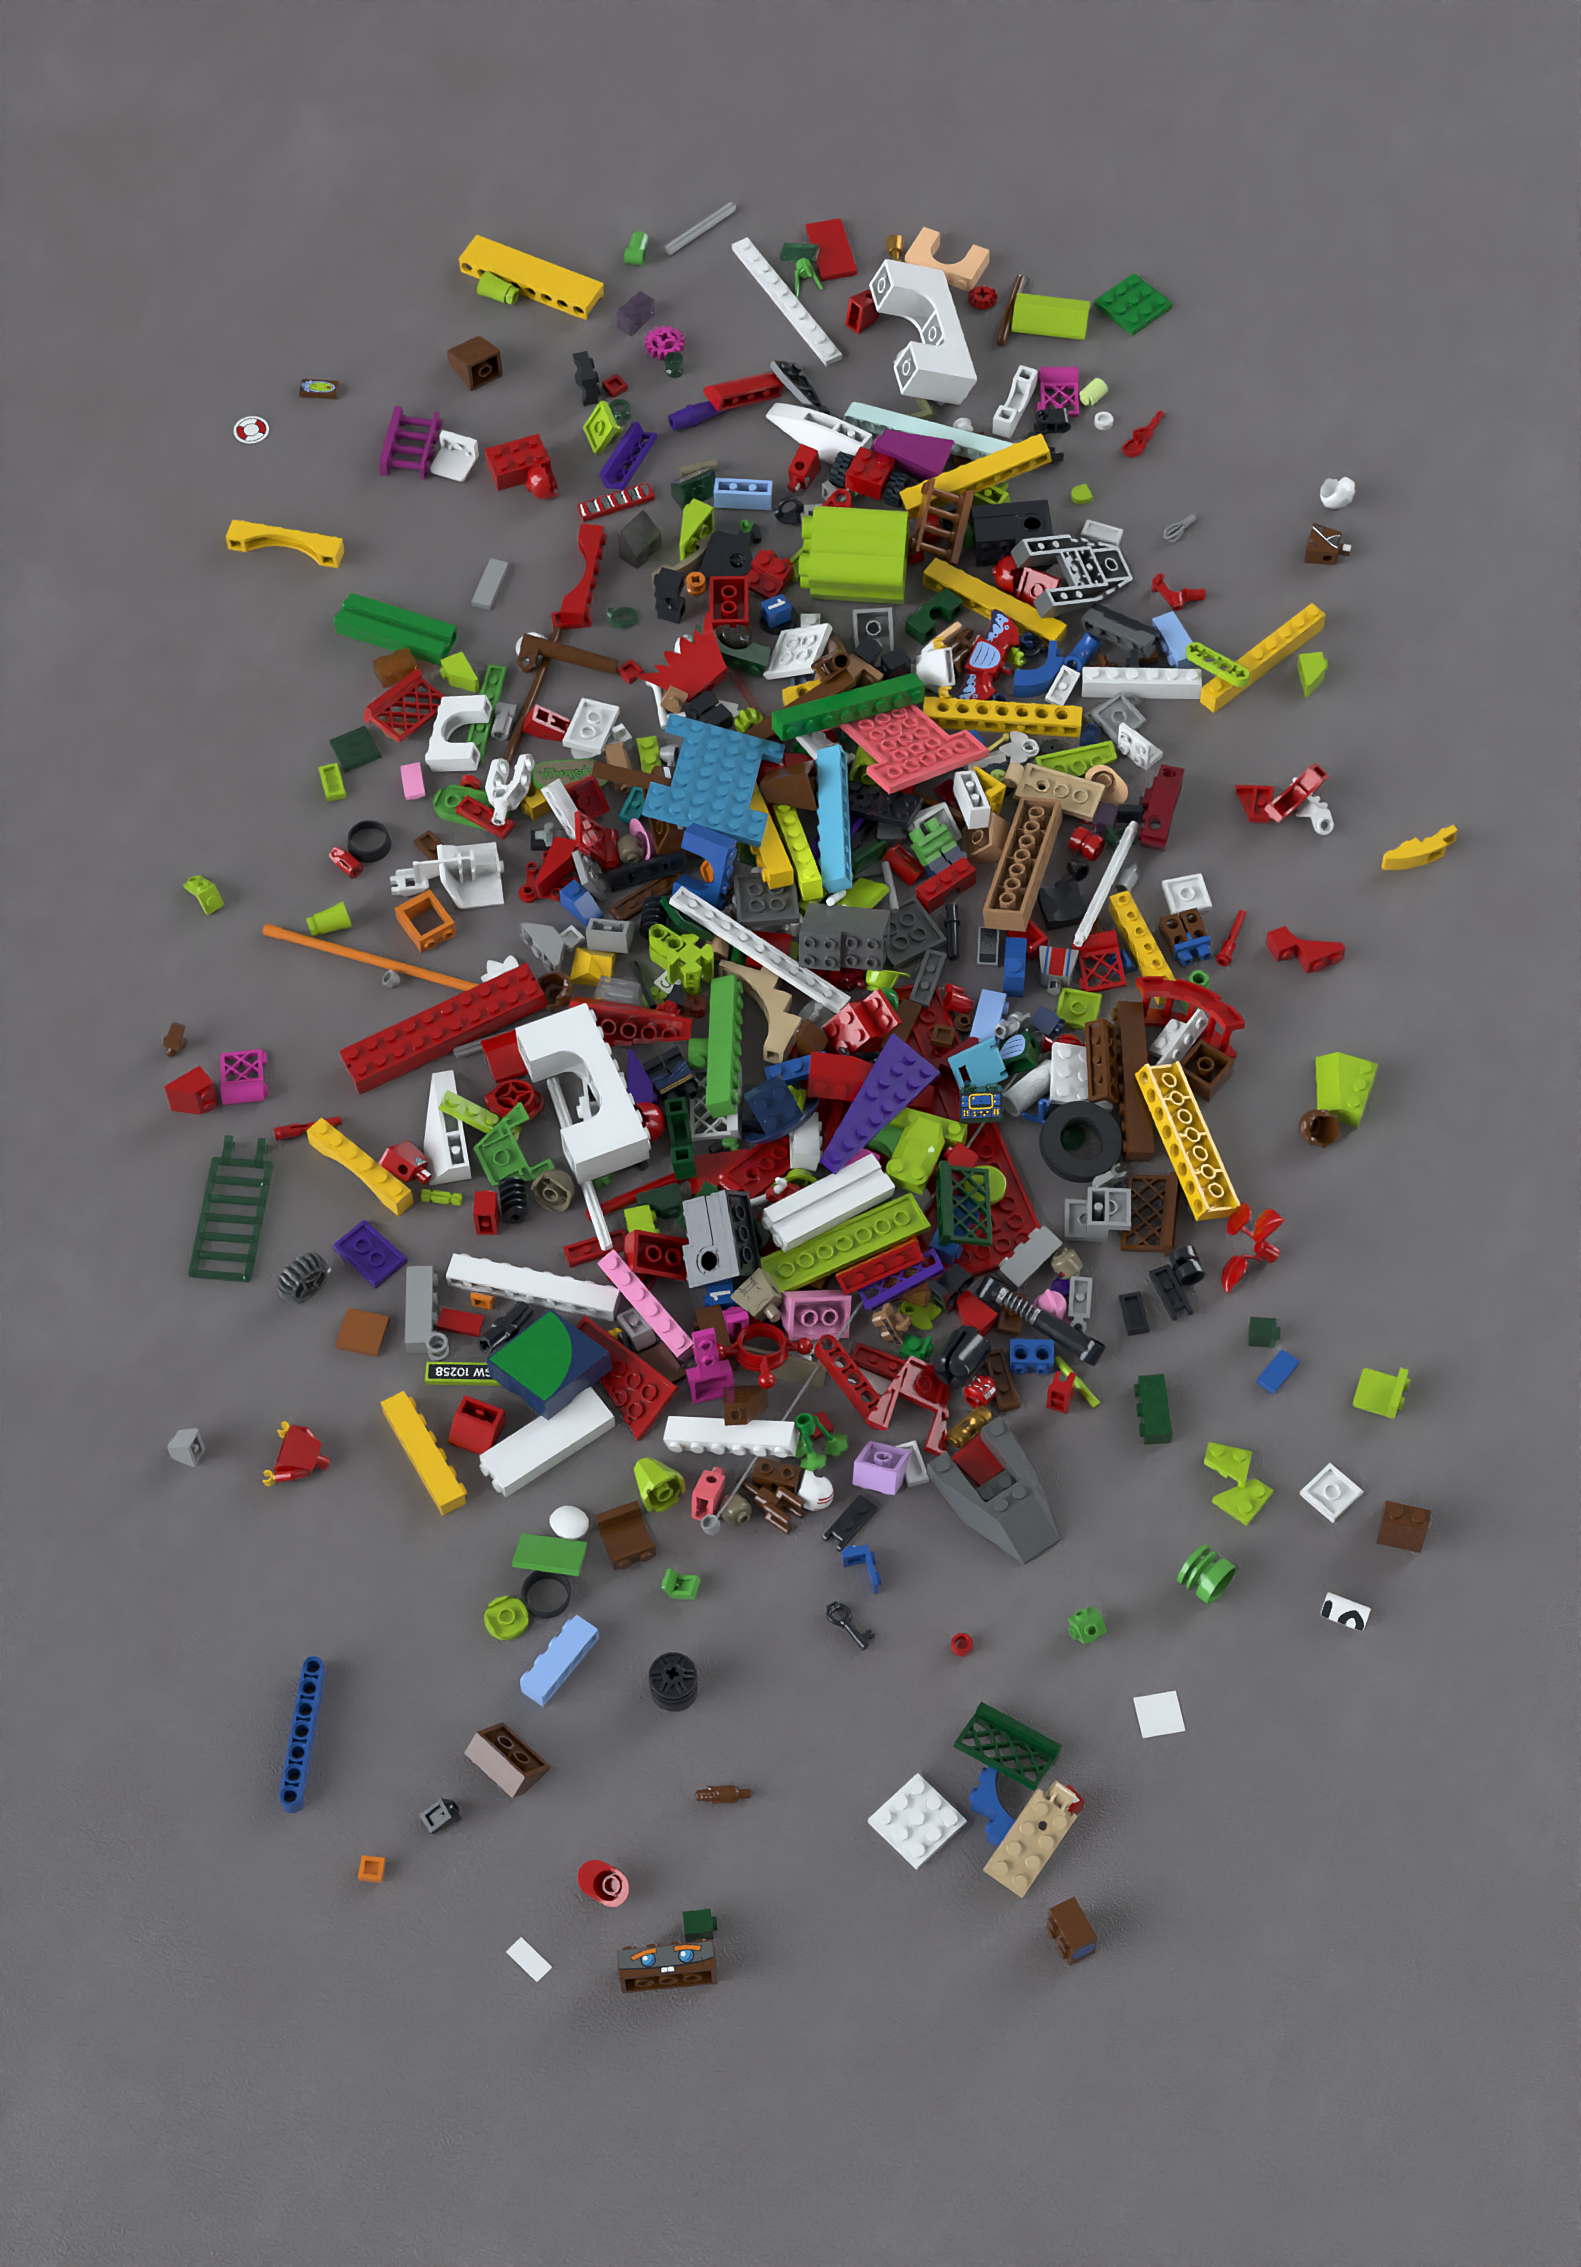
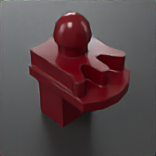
(852, 979)

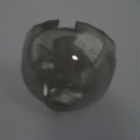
(734, 638)

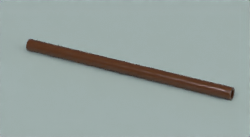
(530, 700)

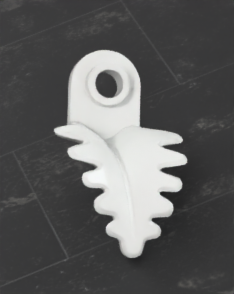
(1317, 812)

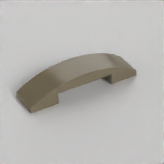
(690, 563)

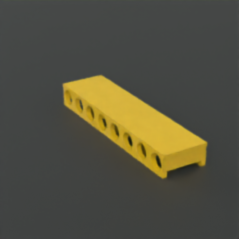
(532, 274)
(1188, 1141)

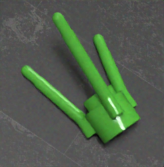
(805, 270)

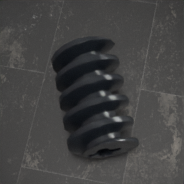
(652, 914)
(513, 1200)

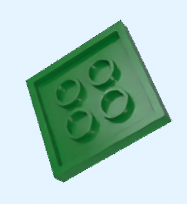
(1133, 304)

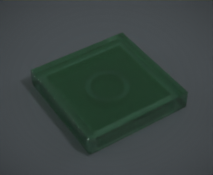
(355, 748)

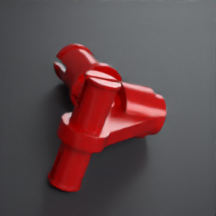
(1176, 599)

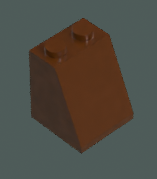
(476, 362)
(792, 786)
(1403, 1526)

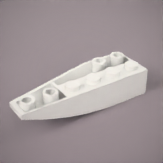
(819, 431)
(444, 1136)

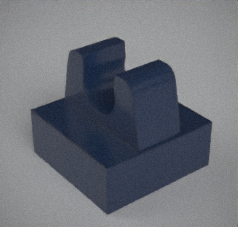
(1090, 734)

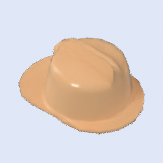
(1116, 789)

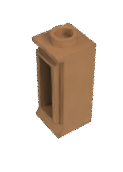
(617, 756)

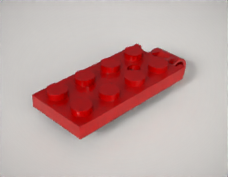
(763, 1163)

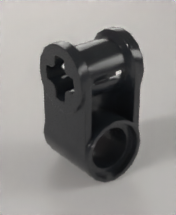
(1053, 421)

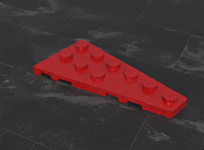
(632, 1383)

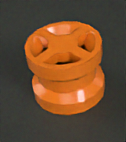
(695, 584)

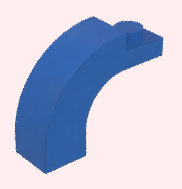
(1038, 681)

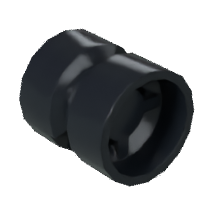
(1187, 1265)

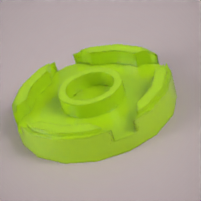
(506, 1618)

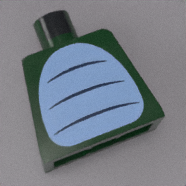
(1019, 1052)

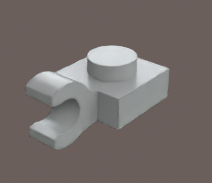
(1109, 1178)

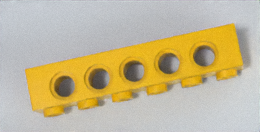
(1138, 938)

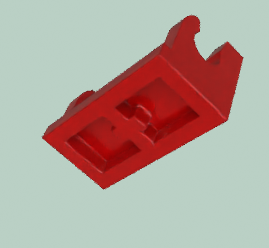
(1061, 1393)

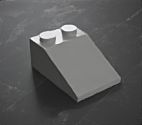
(876, 624)

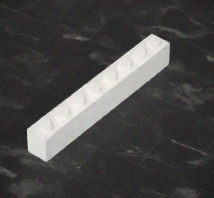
(533, 1287)

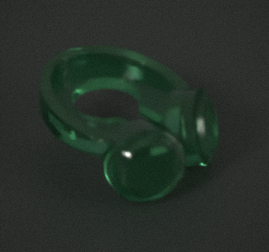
(625, 413)
(620, 623)

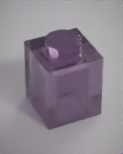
(1105, 815)

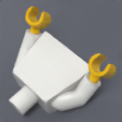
(935, 667)

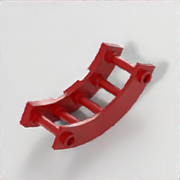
(1196, 996)

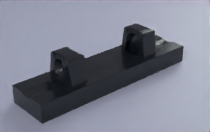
(647, 870)

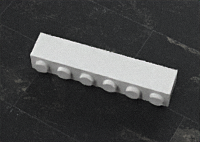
(1142, 682)
(713, 1436)

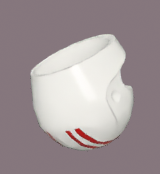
(815, 1491)

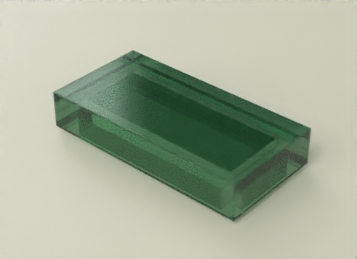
(795, 251)

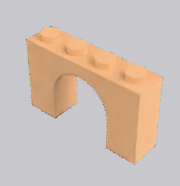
(961, 274)

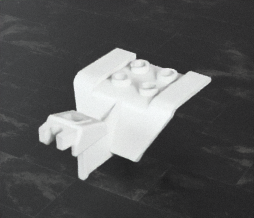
(466, 871)

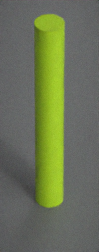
(1088, 1395)

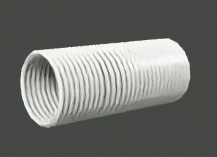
(1028, 1089)

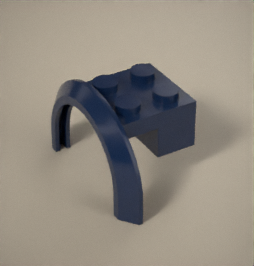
(776, 1110)

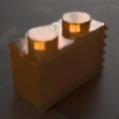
(394, 667)

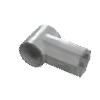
(504, 717)

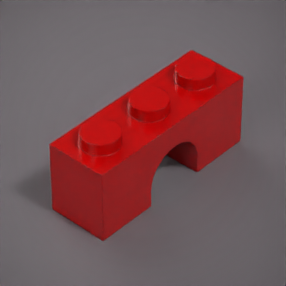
(957, 876)

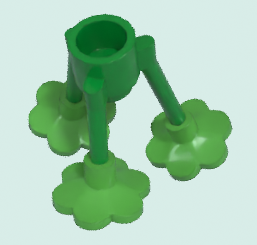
(834, 1444)

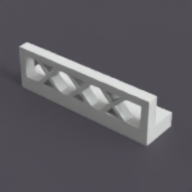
(562, 806)

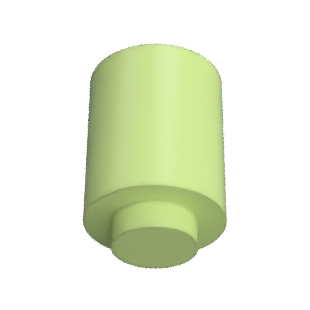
(1093, 392)

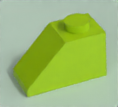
(1311, 671)
(459, 672)

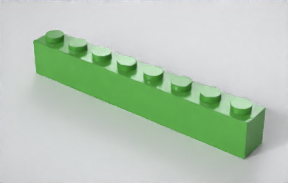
(724, 1046)

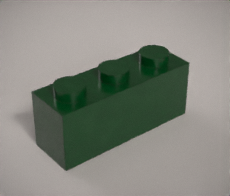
(1153, 1409)

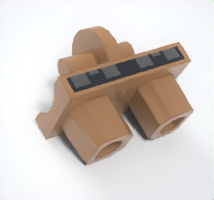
(895, 1323)

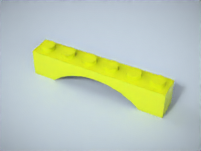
(803, 862)

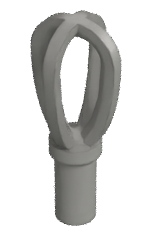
(1183, 524)

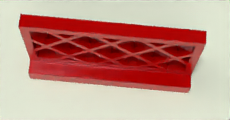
(395, 697)
(880, 1265)

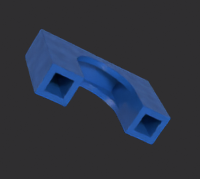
(720, 853)

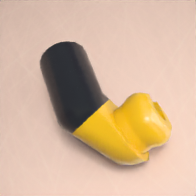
(621, 1336)

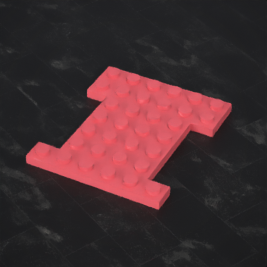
(911, 747)

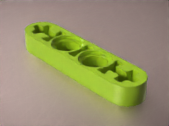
(1199, 653)

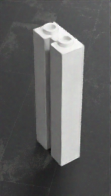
(827, 1203)
(546, 1443)

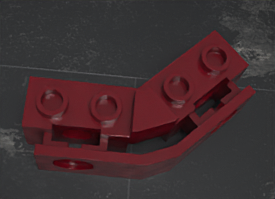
(1162, 803)

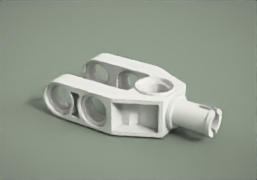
(504, 796)

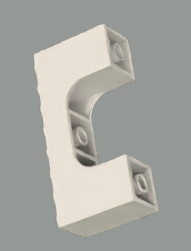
(941, 364)
(575, 1044)

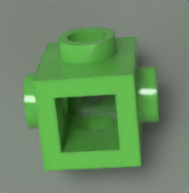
(1086, 1625)

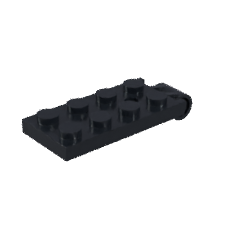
(879, 806)

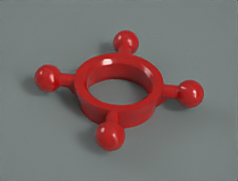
(764, 1363)

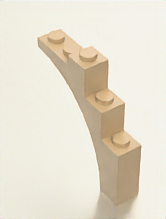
(776, 1004)

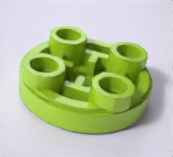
(996, 1182)

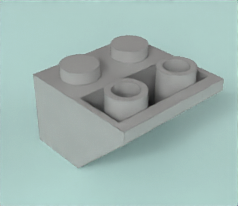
(610, 935)

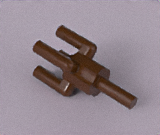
(774, 1502)

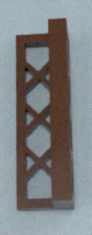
(1101, 1061)

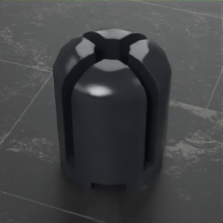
(961, 1357)

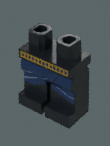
(680, 1080)

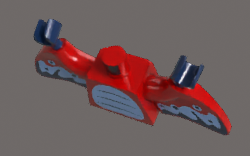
(990, 659)

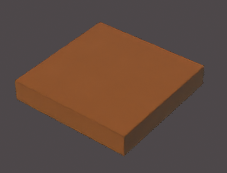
(362, 1332)

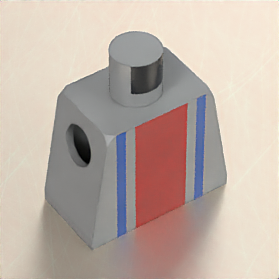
(1056, 967)

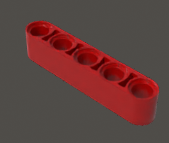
(849, 1371)

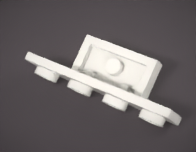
(1178, 1038)

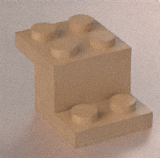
(861, 672)

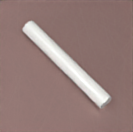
(835, 897)

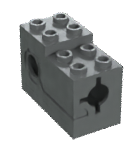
(843, 937)

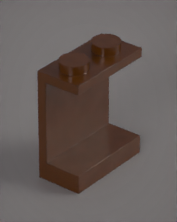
(625, 1536)

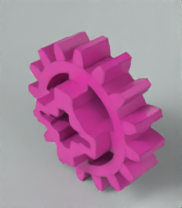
(664, 341)

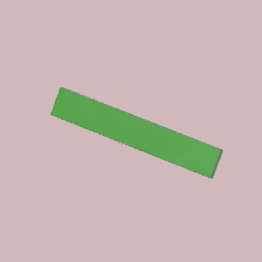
(492, 688)

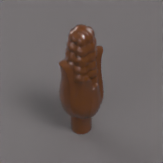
(722, 1794)

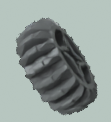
(303, 1278)

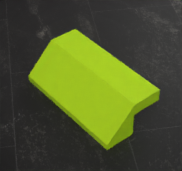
(1050, 316)

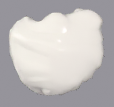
(1337, 493)

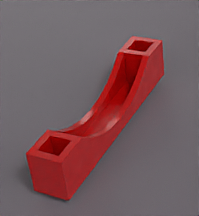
(576, 603)

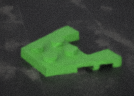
(501, 1154)

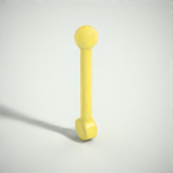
(1005, 737)

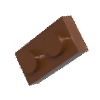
(1009, 1321)

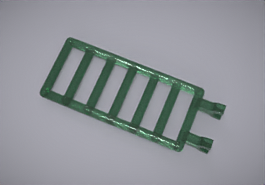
(253, 1240)

